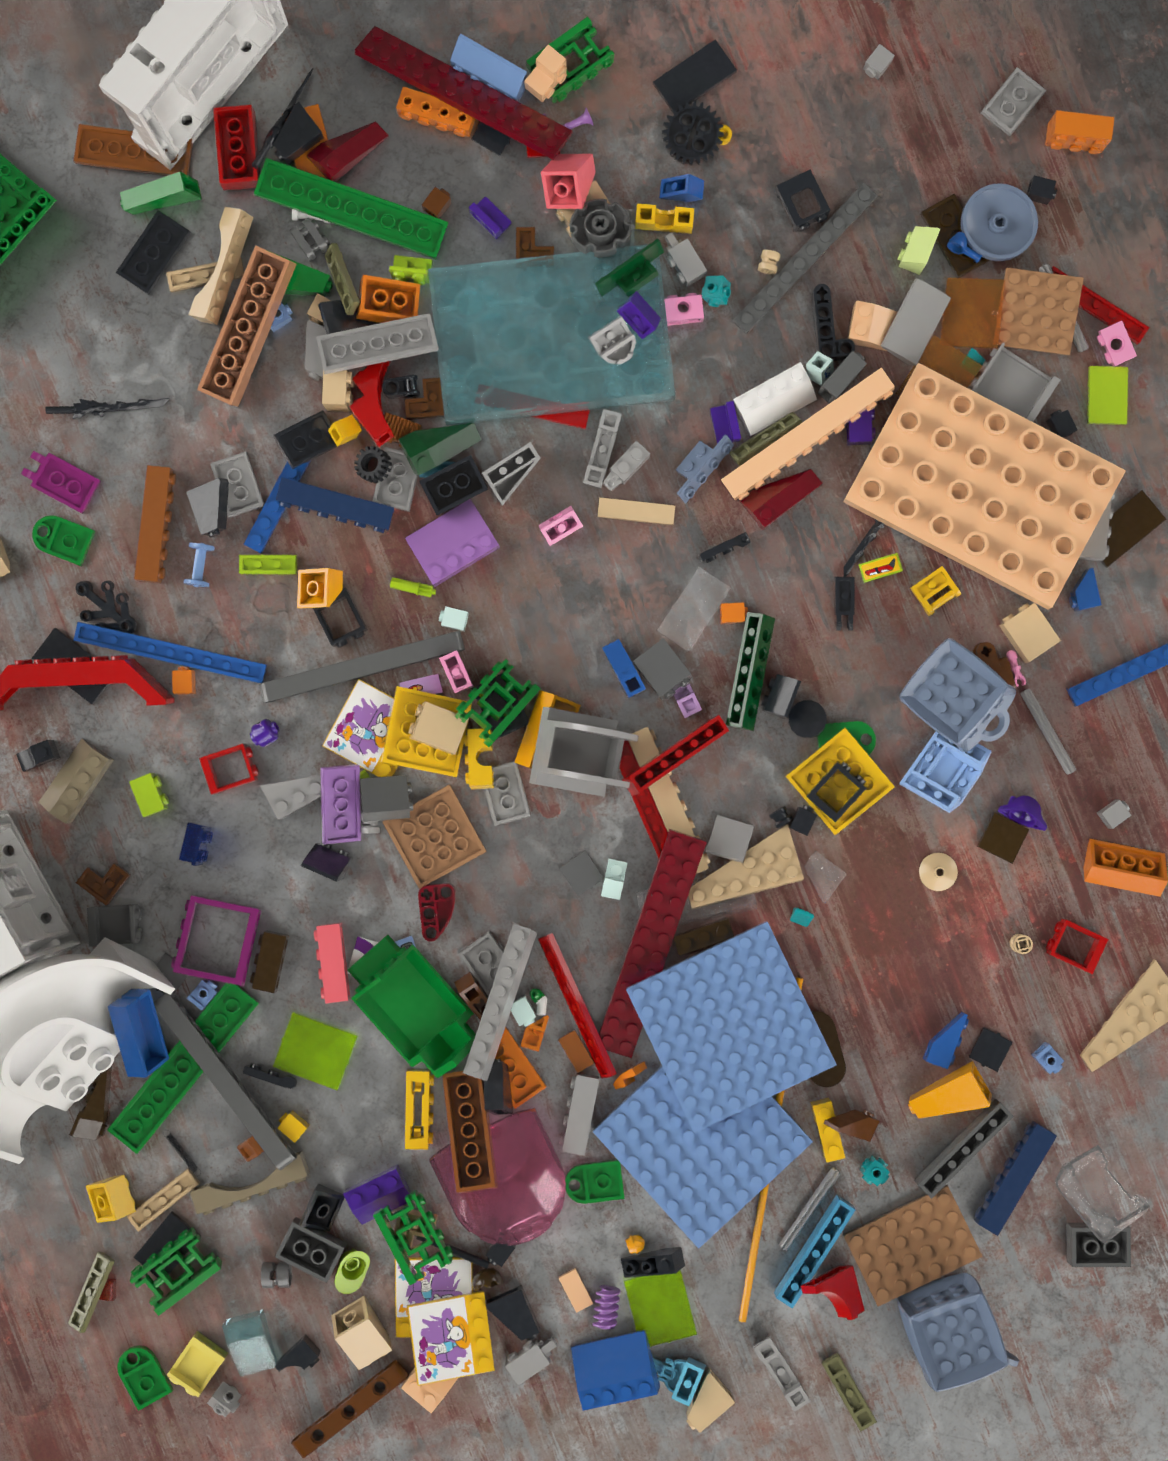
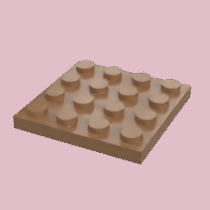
(1039, 311)
(435, 837)

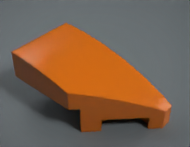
(534, 1034)
(628, 1076)

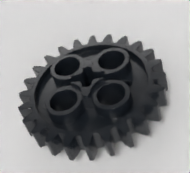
(677, 128)

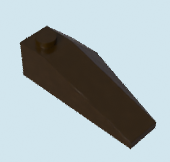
(93, 1118)

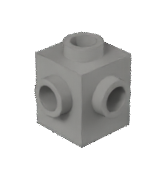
(225, 1399)

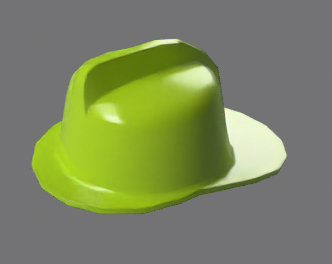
(351, 1271)

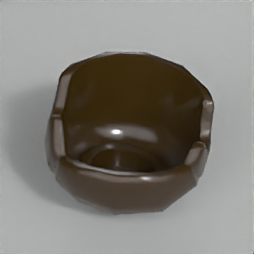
(488, 1277)

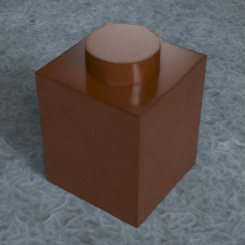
(437, 202)

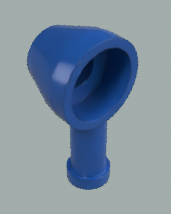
(958, 245)

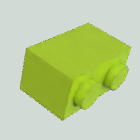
(149, 794)

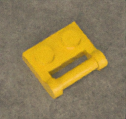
(933, 584)

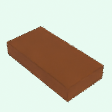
(576, 1051)
(250, 1149)

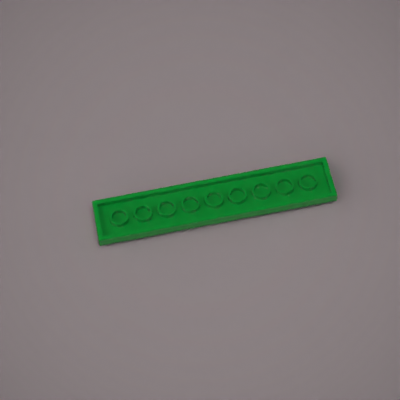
(350, 208)
(179, 1073)

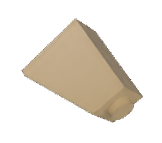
(708, 1402)

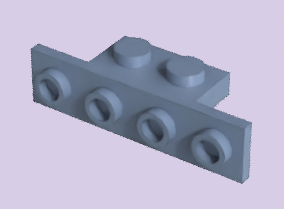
(700, 465)

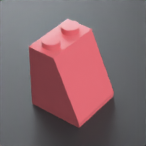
(568, 180)

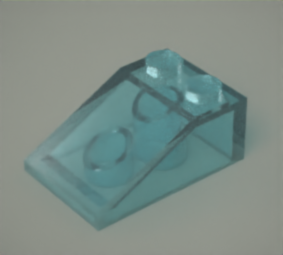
(250, 1342)

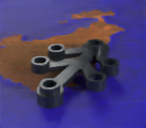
(108, 608)

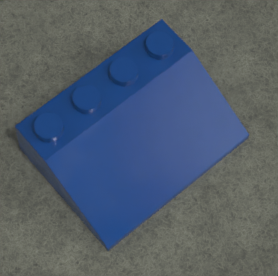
(614, 1370)

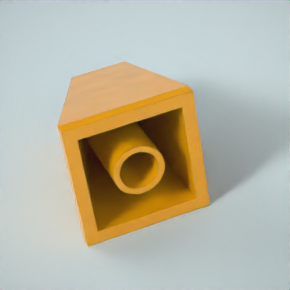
(954, 1093)

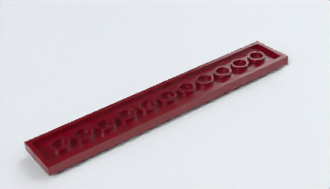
(463, 92)
(651, 937)

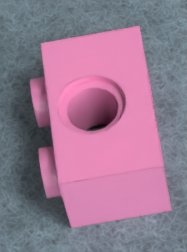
(693, 315)
(1126, 349)
(560, 525)
(456, 672)

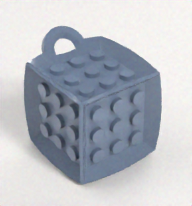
(959, 696)
(953, 1332)

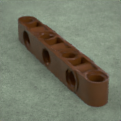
(339, 1417)

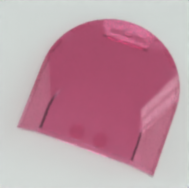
(527, 1178)

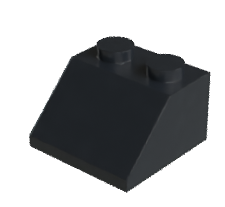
(781, 696)

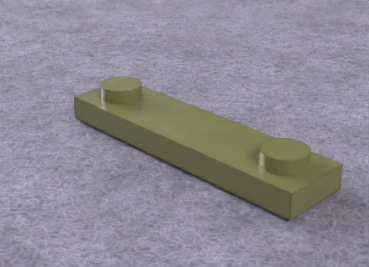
(342, 279)
(765, 438)
(91, 1292)
(849, 1392)

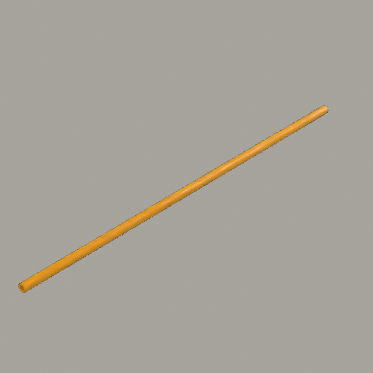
(757, 1229)

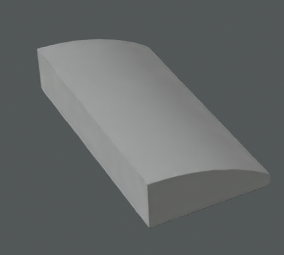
(915, 322)

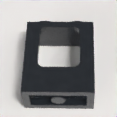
(795, 185)

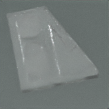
(823, 875)

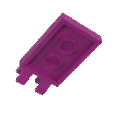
(62, 481)

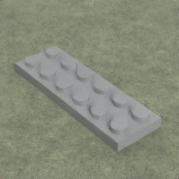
(377, 343)

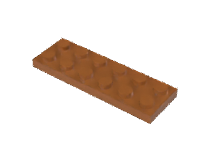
(117, 150)

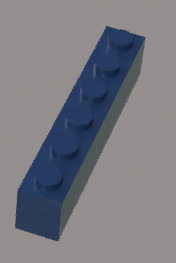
(334, 504)
(1015, 1178)

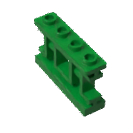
(565, 45)
(508, 712)
(398, 1245)
(184, 1283)

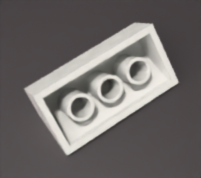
(775, 399)

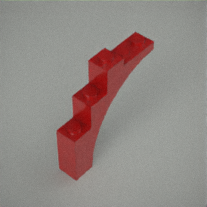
(369, 407)

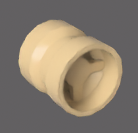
(769, 262)
(1018, 941)

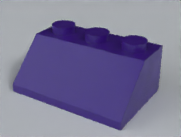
(376, 1193)

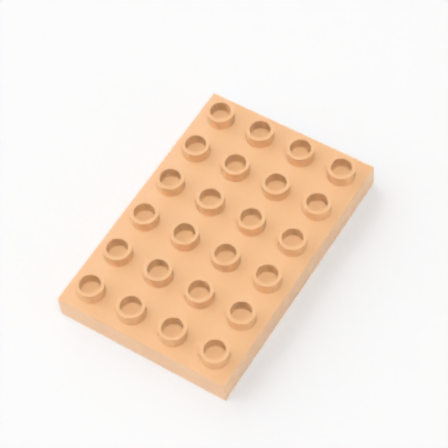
(984, 486)

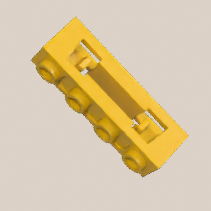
(419, 1141)

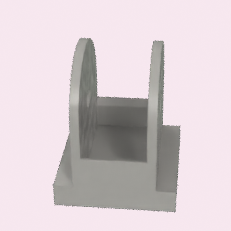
(578, 752)

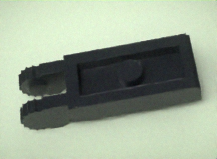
(844, 601)
(271, 1076)

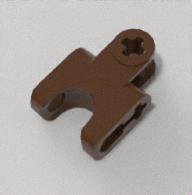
(1000, 666)

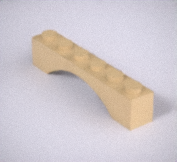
(211, 299)

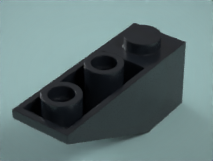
(653, 1263)

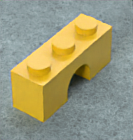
(677, 220)
(479, 776)
(829, 1138)

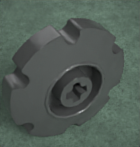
(600, 227)

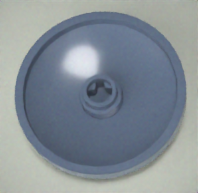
(999, 222)

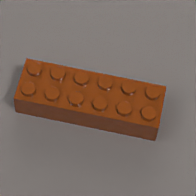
(469, 1133)

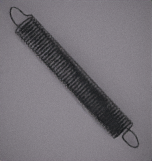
(179, 1151)

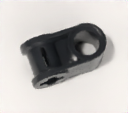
(403, 388)

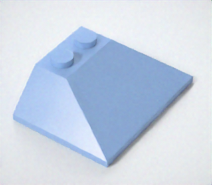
(945, 773)

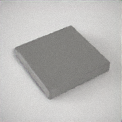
(730, 839)

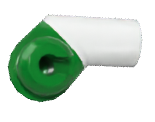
(541, 1001)

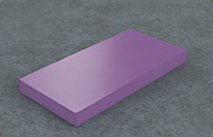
(340, 804)

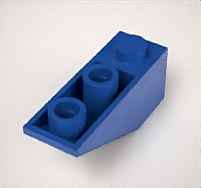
(624, 668)
(943, 1045)

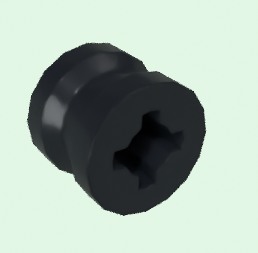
(781, 816)

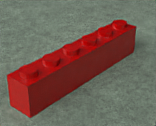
(676, 755)

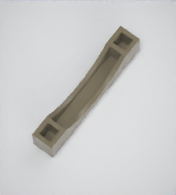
(212, 1195)

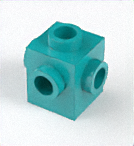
(716, 290)
(869, 1166)

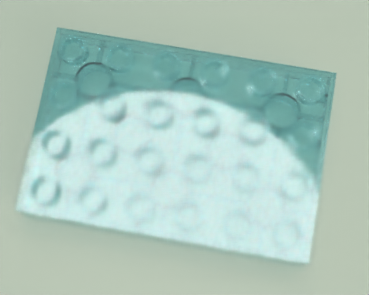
(520, 340)

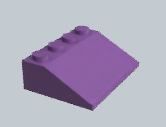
(452, 542)

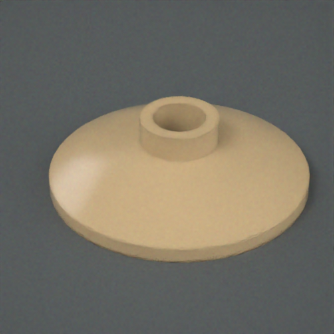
(928, 870)

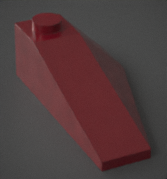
(343, 152)
(778, 497)

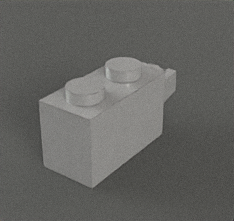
(685, 260)
(626, 466)
(530, 1359)

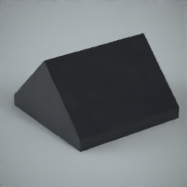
(322, 1209)

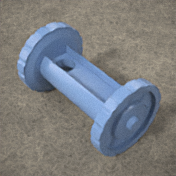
(199, 563)

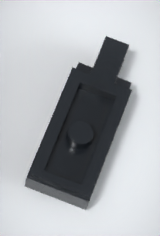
(725, 547)

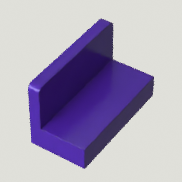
(489, 217)
(639, 315)
(725, 422)

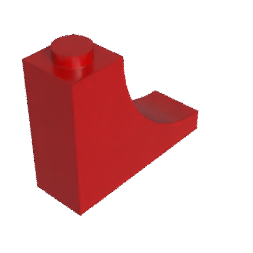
(840, 1288)

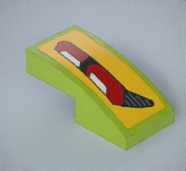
(880, 567)

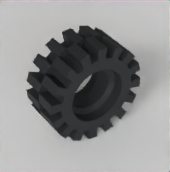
(365, 457)

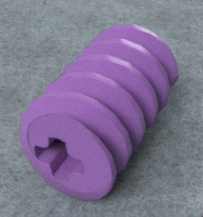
(607, 1307)

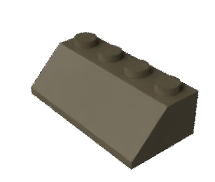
(75, 781)

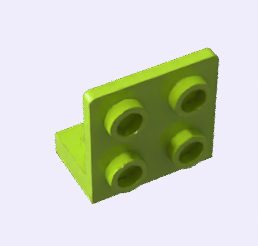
(411, 269)

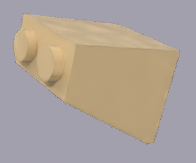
(360, 1333)

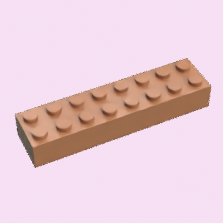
(246, 326)

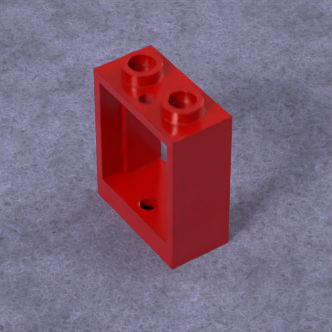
(210, 775)
(1094, 953)

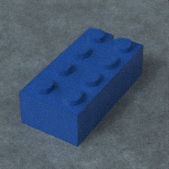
(138, 1032)

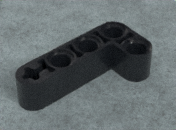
(827, 323)

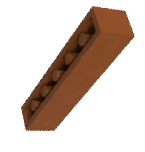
(154, 524)

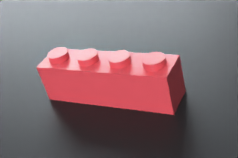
(333, 963)

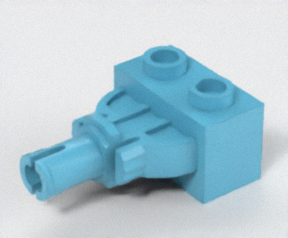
(680, 1377)

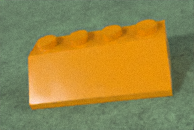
(527, 748)

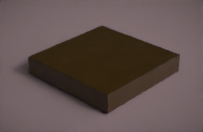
(1003, 838)

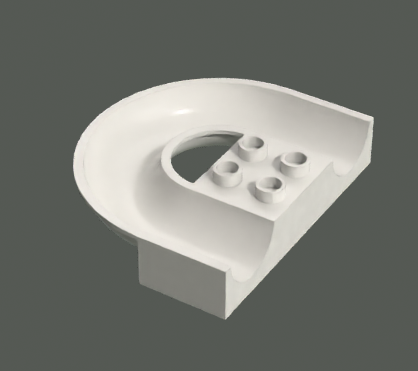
(60, 1030)

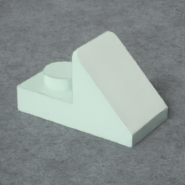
(614, 879)

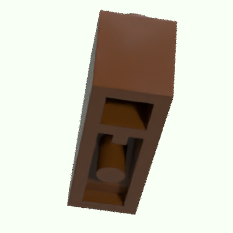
(472, 993)
(855, 1123)

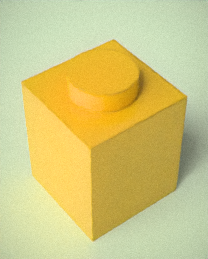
(345, 430)
(292, 1125)

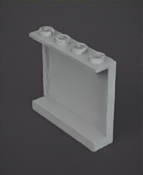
(1014, 383)

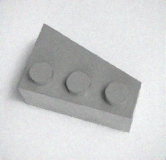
(509, 473)
(292, 795)

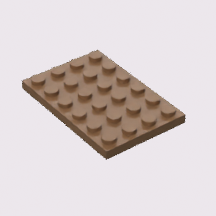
(912, 1245)

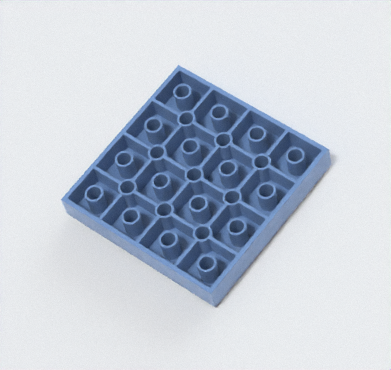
(730, 1026)
(702, 1174)

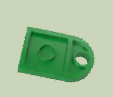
(63, 539)
(856, 728)
(597, 1180)
(143, 1379)

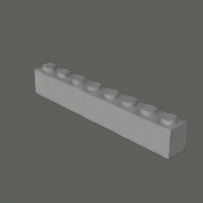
(500, 1002)

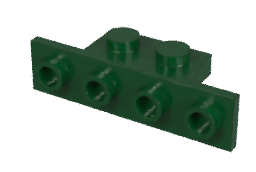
(632, 273)

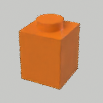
(733, 613)
(183, 681)

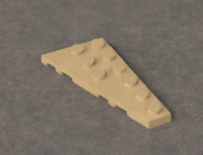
(765, 867)
(1133, 1019)

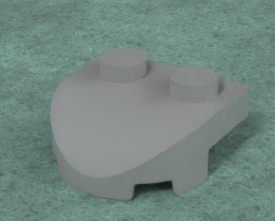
(614, 342)

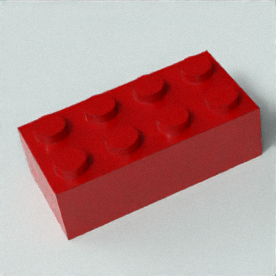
(236, 146)

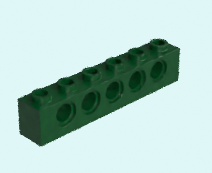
(750, 671)

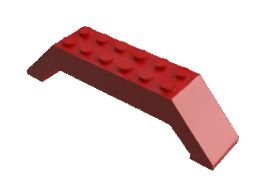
(82, 672)

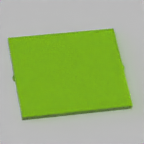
(315, 1051)
(660, 1307)

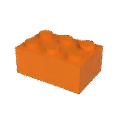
(1079, 132)
(387, 299)

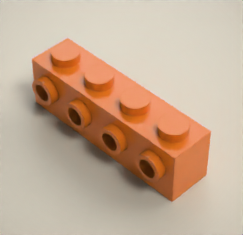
(432, 111)

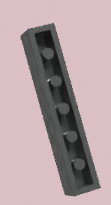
(964, 1148)

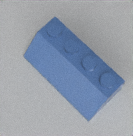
(488, 68)

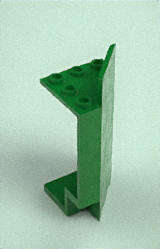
(413, 1006)

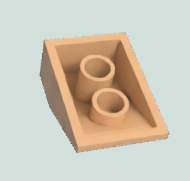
(870, 324)
(429, 1394)

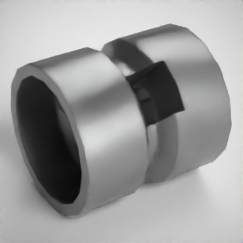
(283, 1275)

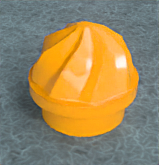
(635, 1244)

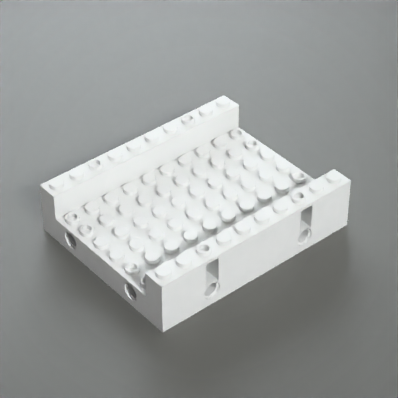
(187, 66)
(23, 905)

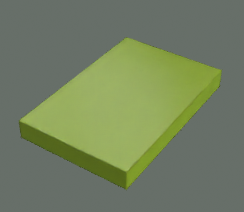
(1107, 395)

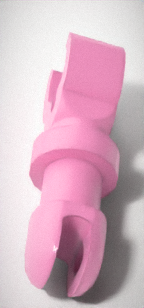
(1012, 658)

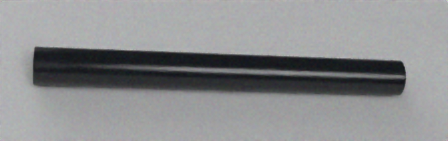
(462, 1254)

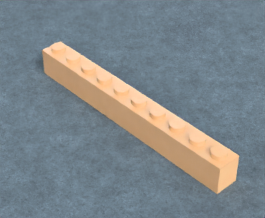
(809, 433)

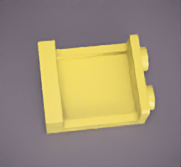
(197, 1364)

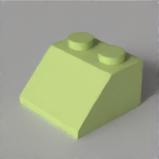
(918, 249)

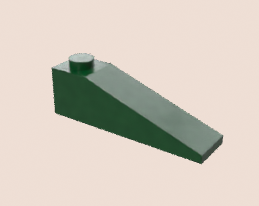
(433, 446)

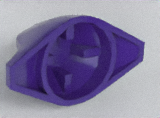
(1024, 811)

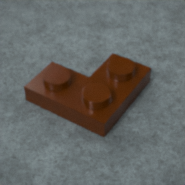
(526, 244)
(430, 405)
(103, 887)

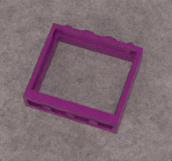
(247, 947)

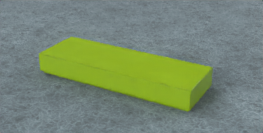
(268, 564)

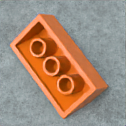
(1125, 867)

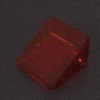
(109, 1290)

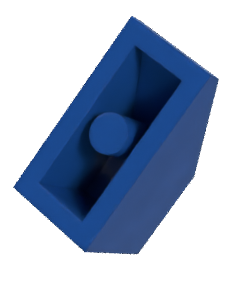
(682, 188)
(1085, 593)

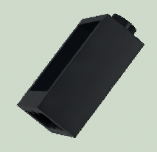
(357, 633)
(825, 806)

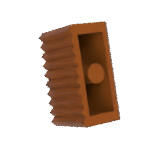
(400, 426)

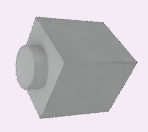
(878, 62)
(1114, 813)

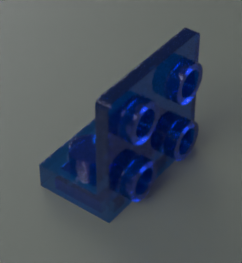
(195, 844)

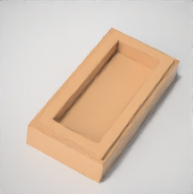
(575, 1290)

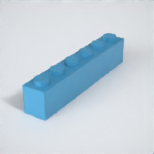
(814, 1251)

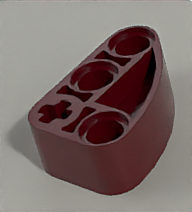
(442, 907)

